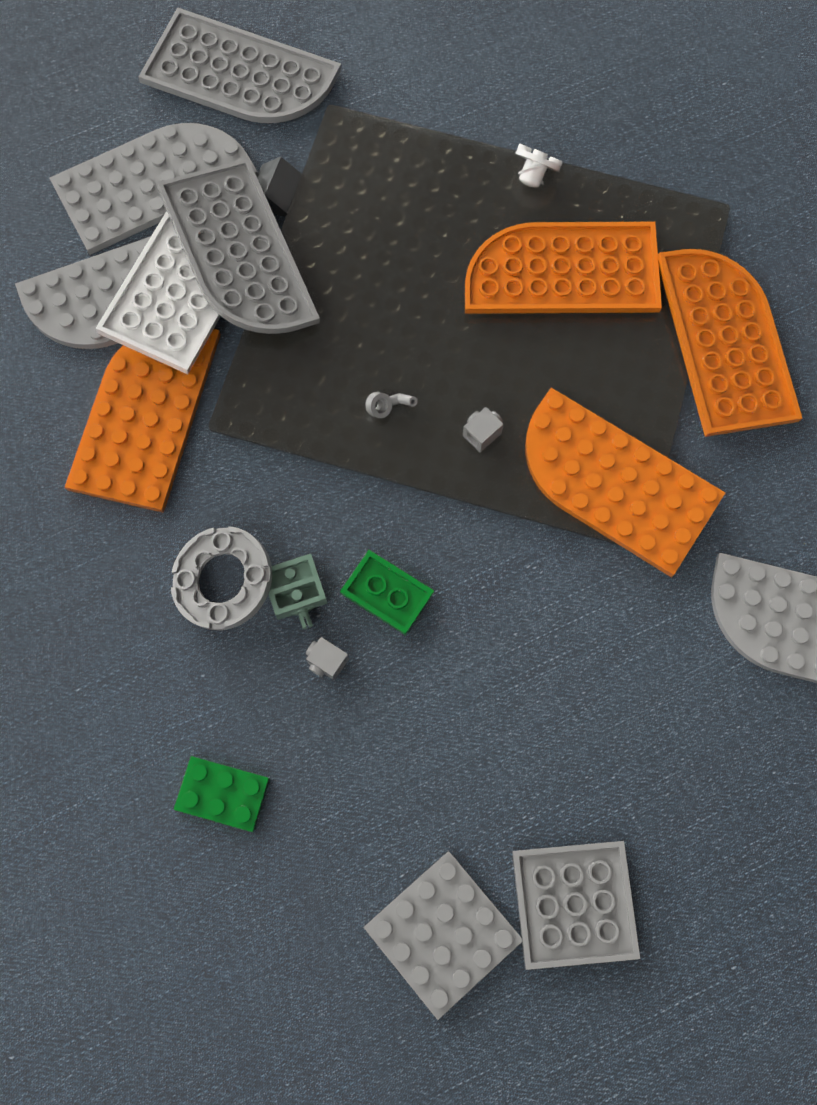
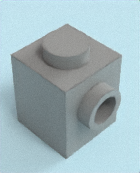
(483, 428)
(326, 659)

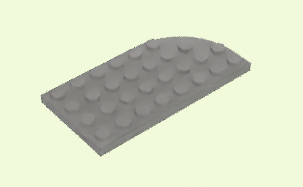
(237, 70)
(119, 190)
(238, 249)
(74, 298)
(767, 614)

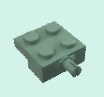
(296, 589)

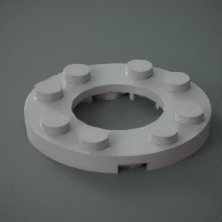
(192, 560)

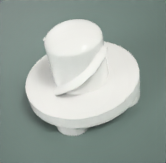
(535, 166)

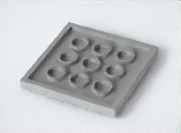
(575, 905)
(443, 934)

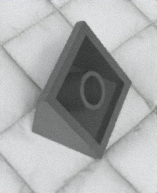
(279, 184)

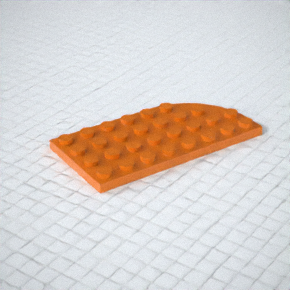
(566, 269)
(727, 343)
(139, 428)
(617, 483)

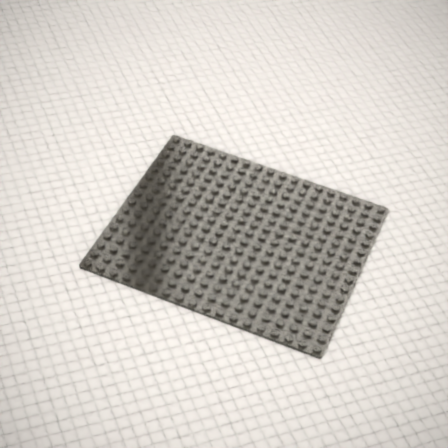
(385, 256)

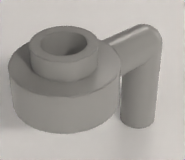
(386, 402)

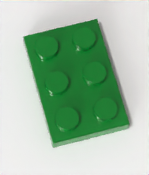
(387, 592)
(222, 794)

